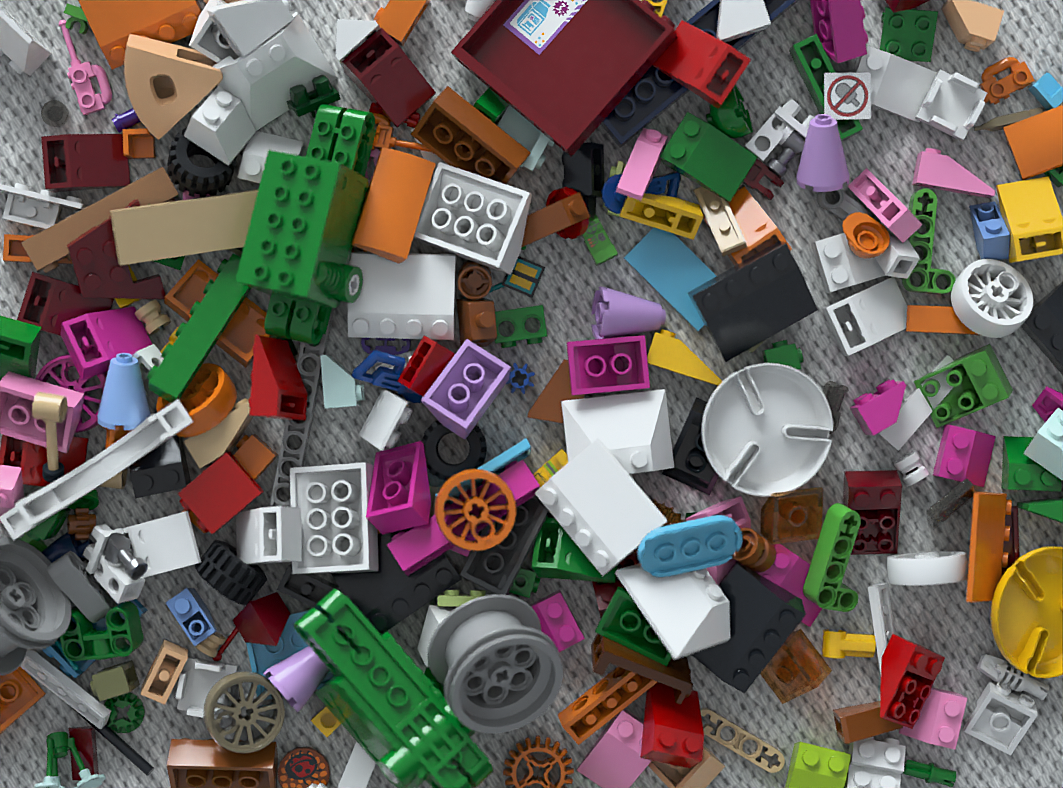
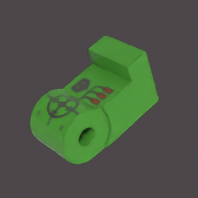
(598, 242)

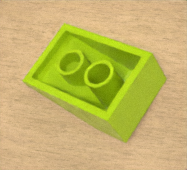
(817, 767)

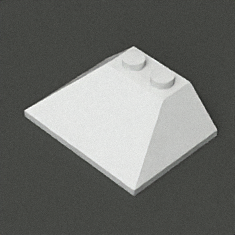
(271, 69)
(628, 425)
(682, 608)

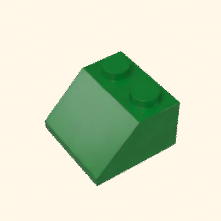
(1022, 472)

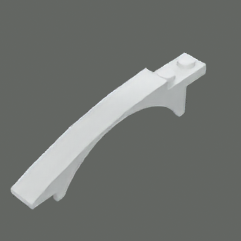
(96, 471)

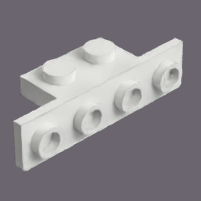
(34, 208)

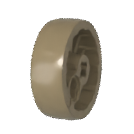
(238, 721)

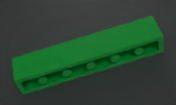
(200, 333)

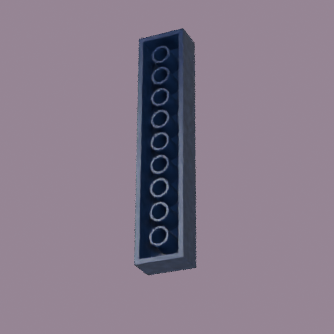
(658, 91)

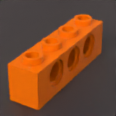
(603, 702)

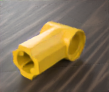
(847, 644)

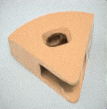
(166, 81)

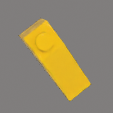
(664, 213)
(677, 357)

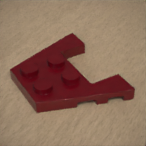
(98, 267)

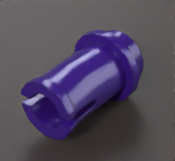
(125, 120)

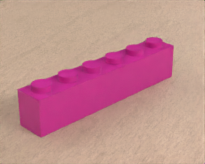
(427, 542)

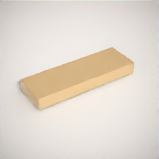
(720, 221)

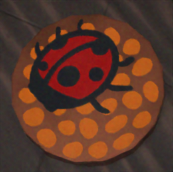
(302, 768)

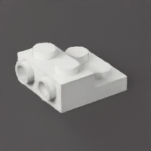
(1001, 717)
(875, 763)

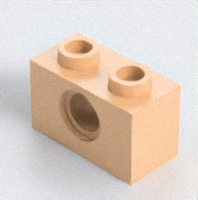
(164, 672)

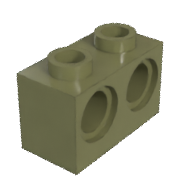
(114, 681)

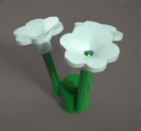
(58, 747)

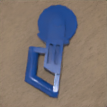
(614, 201)
(384, 376)

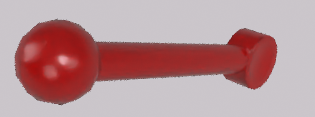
(219, 656)

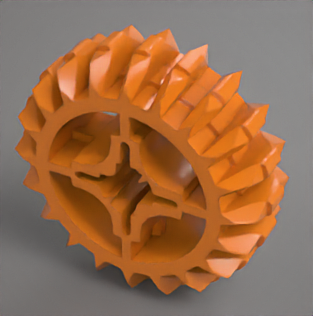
(547, 764)

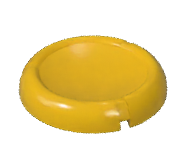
(1030, 613)

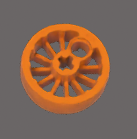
(206, 399)
(481, 542)

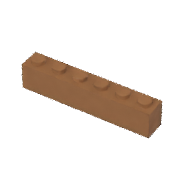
(51, 244)

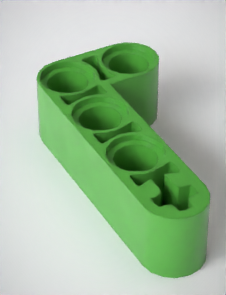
(925, 242)
(830, 560)

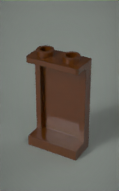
(675, 674)

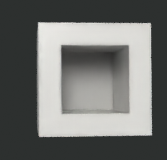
(898, 258)

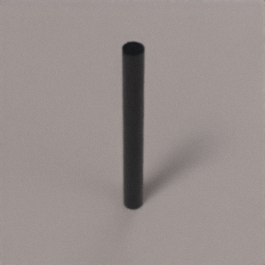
(123, 747)

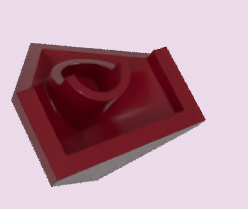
(263, 620)

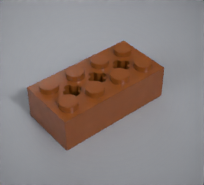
(469, 139)

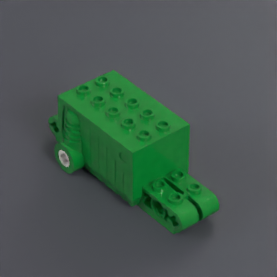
(306, 225)
(389, 701)

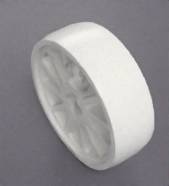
(987, 305)
(927, 568)

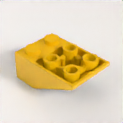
(1031, 219)

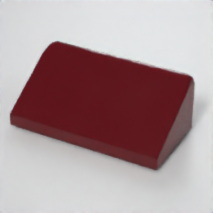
(87, 748)

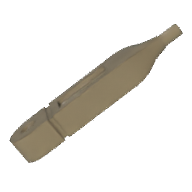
(999, 122)

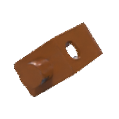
(477, 321)

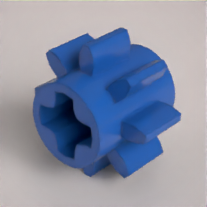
(526, 381)

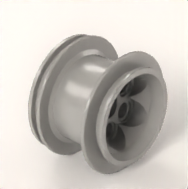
(31, 603)
(495, 664)

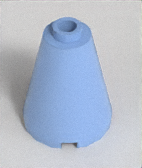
(123, 395)

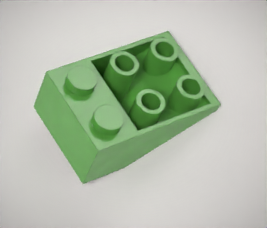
(978, 386)

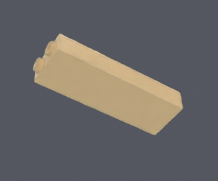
(182, 227)

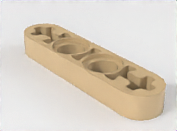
(740, 736)

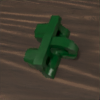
(304, 102)

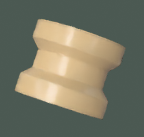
(211, 644)

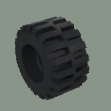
(194, 178)
(445, 470)
(229, 574)

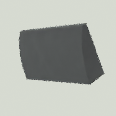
(499, 566)

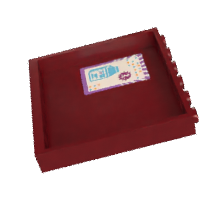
(564, 59)

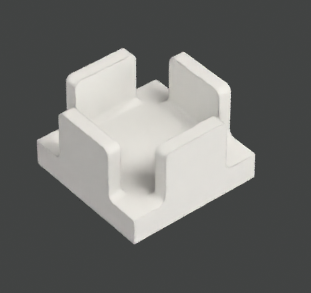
(952, 104)
(196, 682)

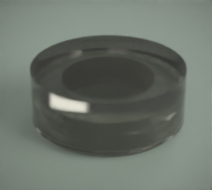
(54, 113)

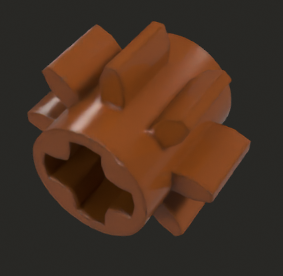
(81, 523)

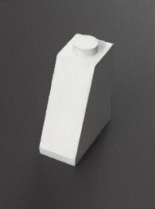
(741, 18)
(250, 22)

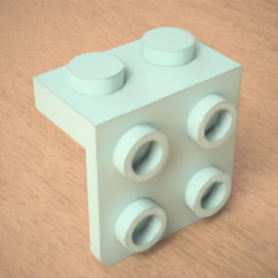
(528, 136)

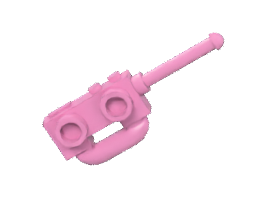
(81, 78)

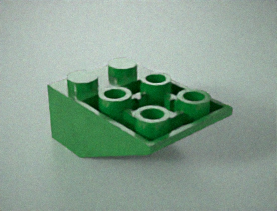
(18, 347)
(561, 558)

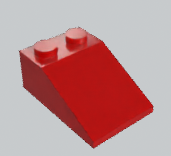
(672, 730)

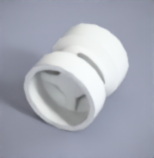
(911, 468)

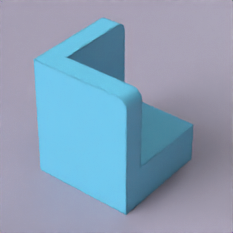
(1047, 91)

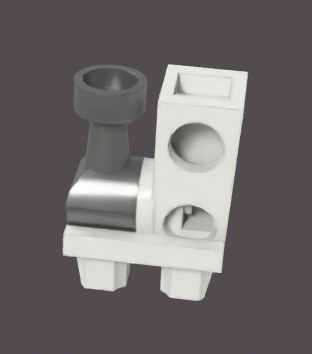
(781, 130)
(107, 561)

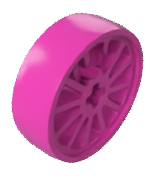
(79, 385)

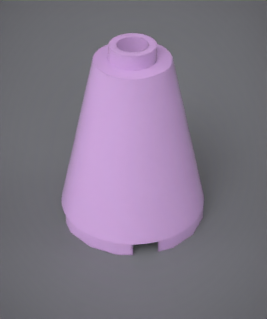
(823, 157)
(624, 314)
(298, 677)

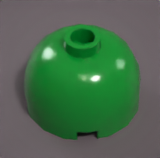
(731, 116)

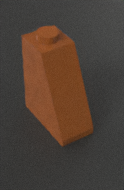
(554, 218)
(549, 402)
(861, 722)

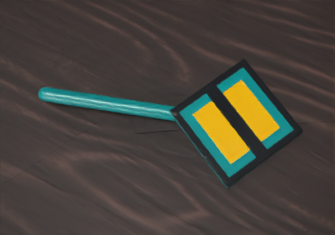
(523, 278)

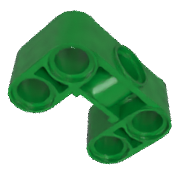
(103, 643)

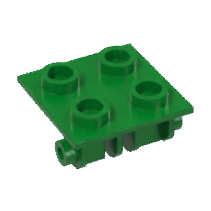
(909, 33)

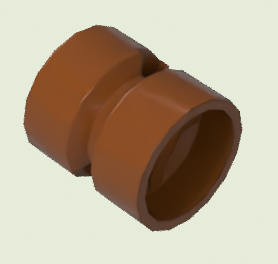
(474, 280)
(755, 551)

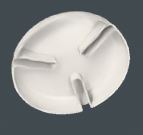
(767, 429)

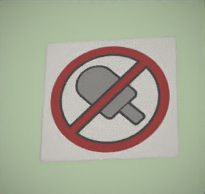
(847, 95)

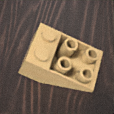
(222, 438)

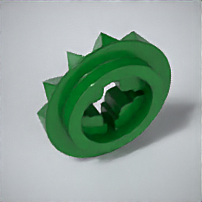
(135, 713)

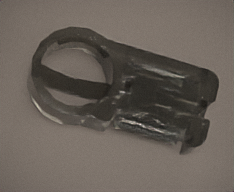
(834, 395)

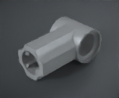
(843, 205)

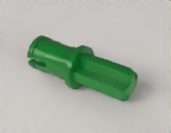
(929, 773)

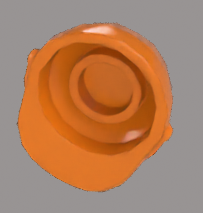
(865, 235)

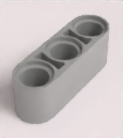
(81, 587)

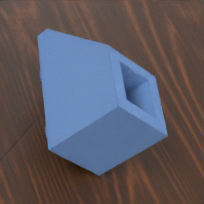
(990, 231)
(192, 615)

